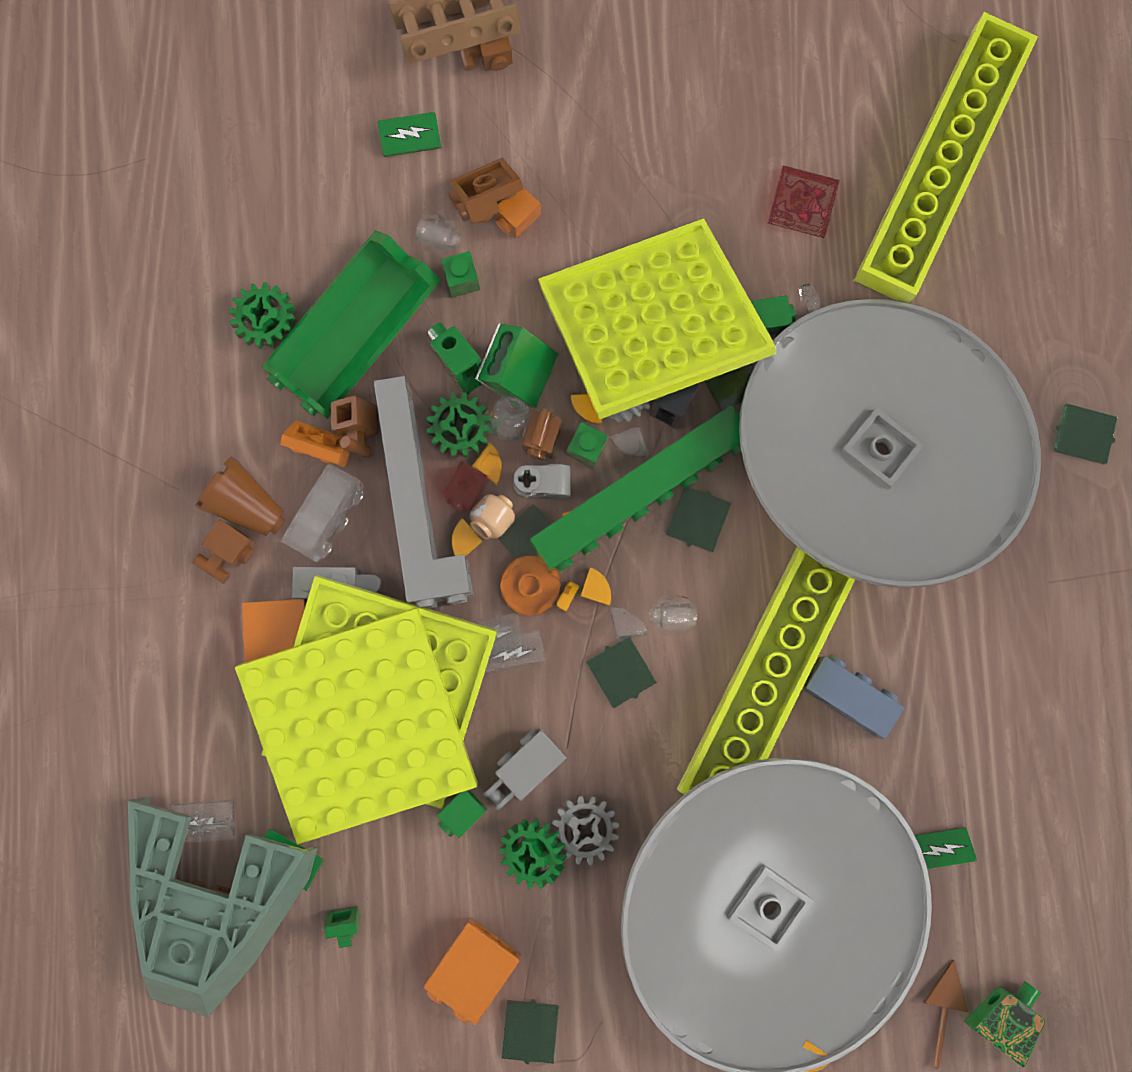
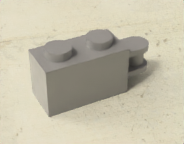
(304, 577)
(526, 767)

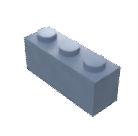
(853, 696)

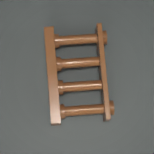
(452, 35)

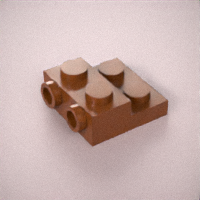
(478, 190)

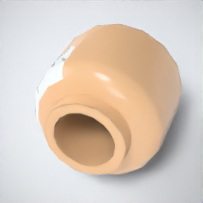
(492, 516)

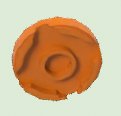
(529, 586)

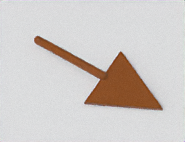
(948, 995)

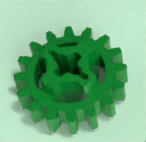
(254, 305)
(471, 423)
(533, 853)

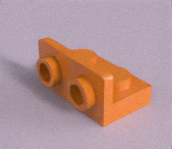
(316, 443)

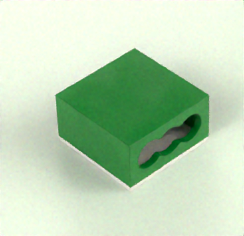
(517, 364)

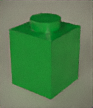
(460, 274)
(775, 313)
(587, 445)
(461, 814)

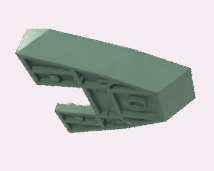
(197, 939)

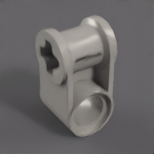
(547, 481)

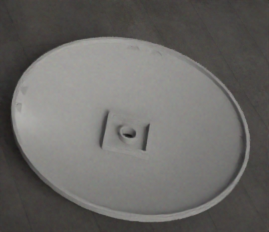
(943, 405)
(821, 967)

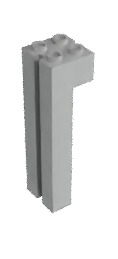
(424, 576)

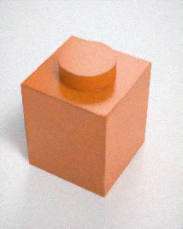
(518, 213)

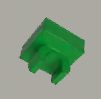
(343, 925)

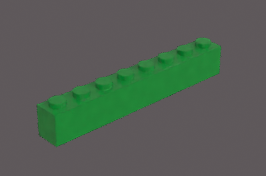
(637, 491)

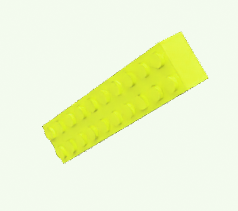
(945, 159)
(771, 669)

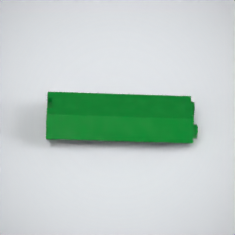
(350, 324)

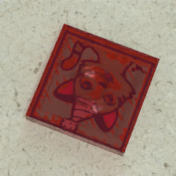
(803, 201)

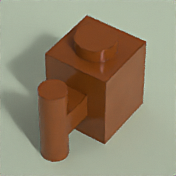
(494, 55)
(354, 420)
(541, 434)
(227, 545)

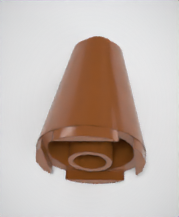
(241, 500)

